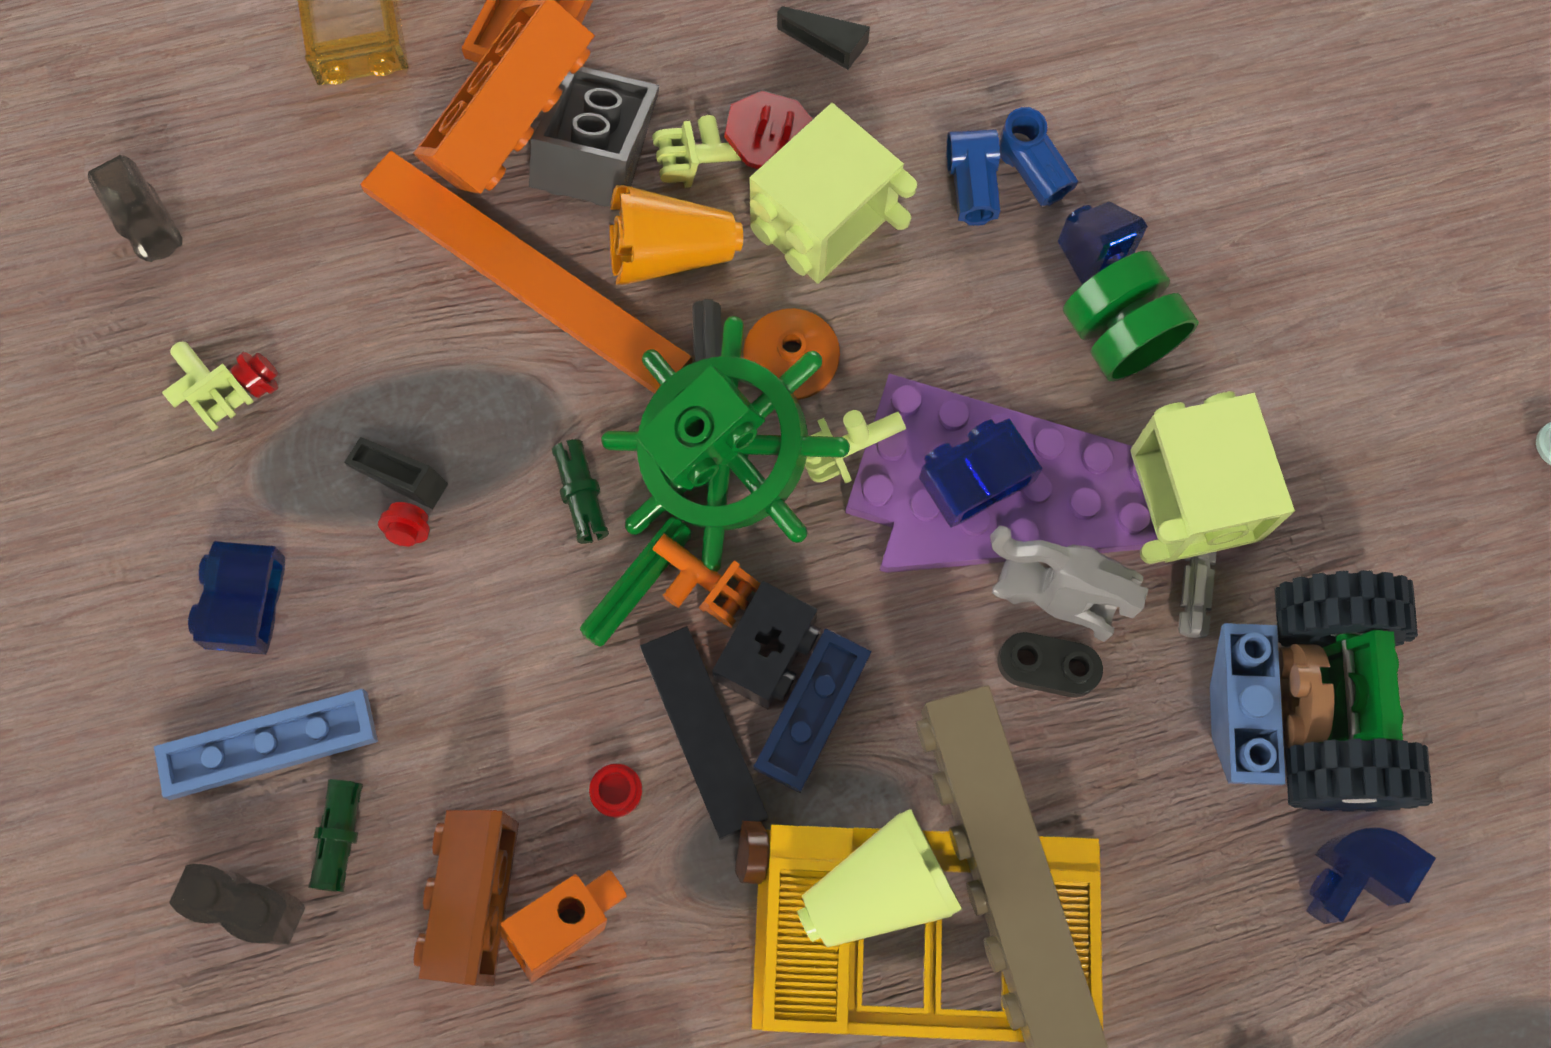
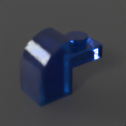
(1368, 860)

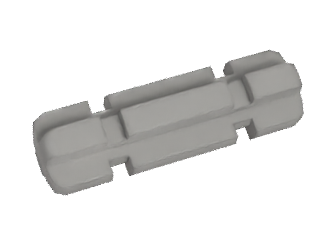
(1197, 596)

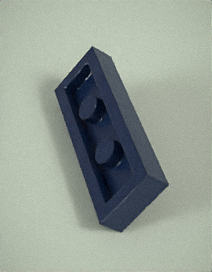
(812, 710)

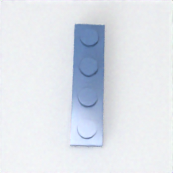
(265, 744)

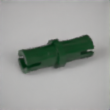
(580, 491)
(335, 835)

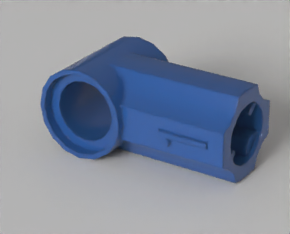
(1035, 159)
(974, 163)

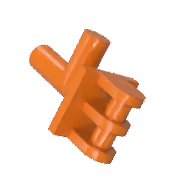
(694, 572)

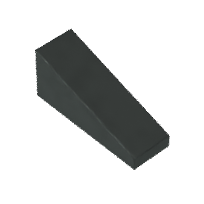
(829, 36)
(397, 472)

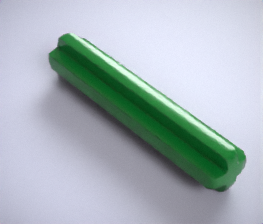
(632, 586)

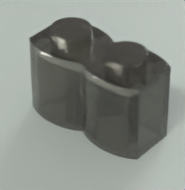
(135, 208)
(233, 901)

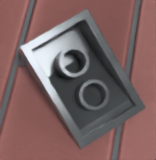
(592, 136)

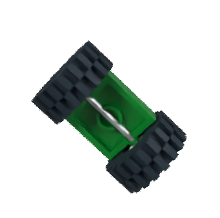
(1365, 757)

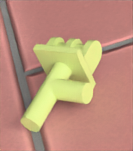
(682, 156)
(209, 393)
(858, 436)

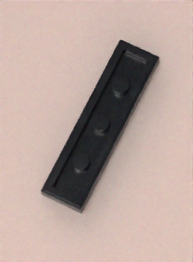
(703, 732)

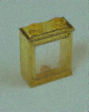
(352, 38)

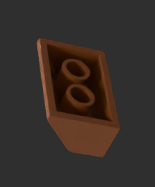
(467, 897)

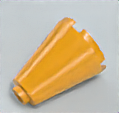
(667, 235)

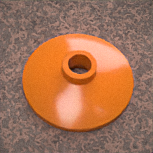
(810, 331)

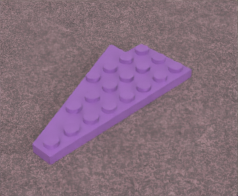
(1080, 497)

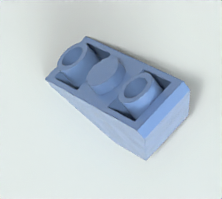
(1248, 705)

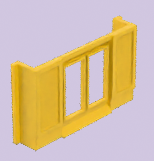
(821, 987)

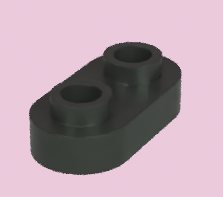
(1051, 665)

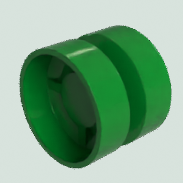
(1130, 315)

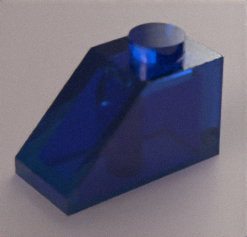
(1099, 237)

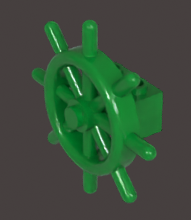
(706, 427)

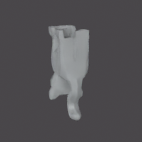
(1076, 587)

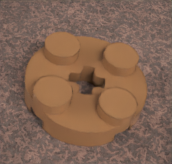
(1304, 698)

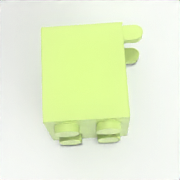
(827, 193)
(1209, 477)

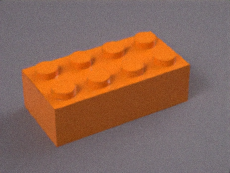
(505, 96)

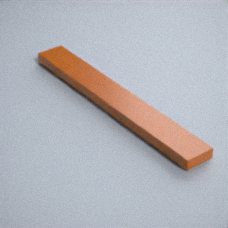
(519, 269)

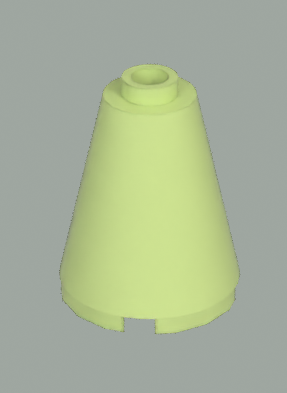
(880, 888)

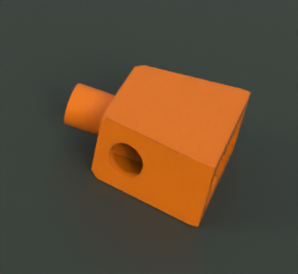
(542, 939)

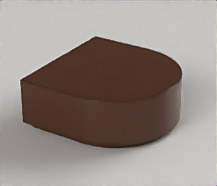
(752, 853)

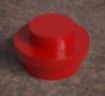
(255, 374)
(404, 524)
(615, 790)

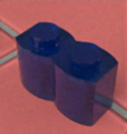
(979, 471)
(237, 597)

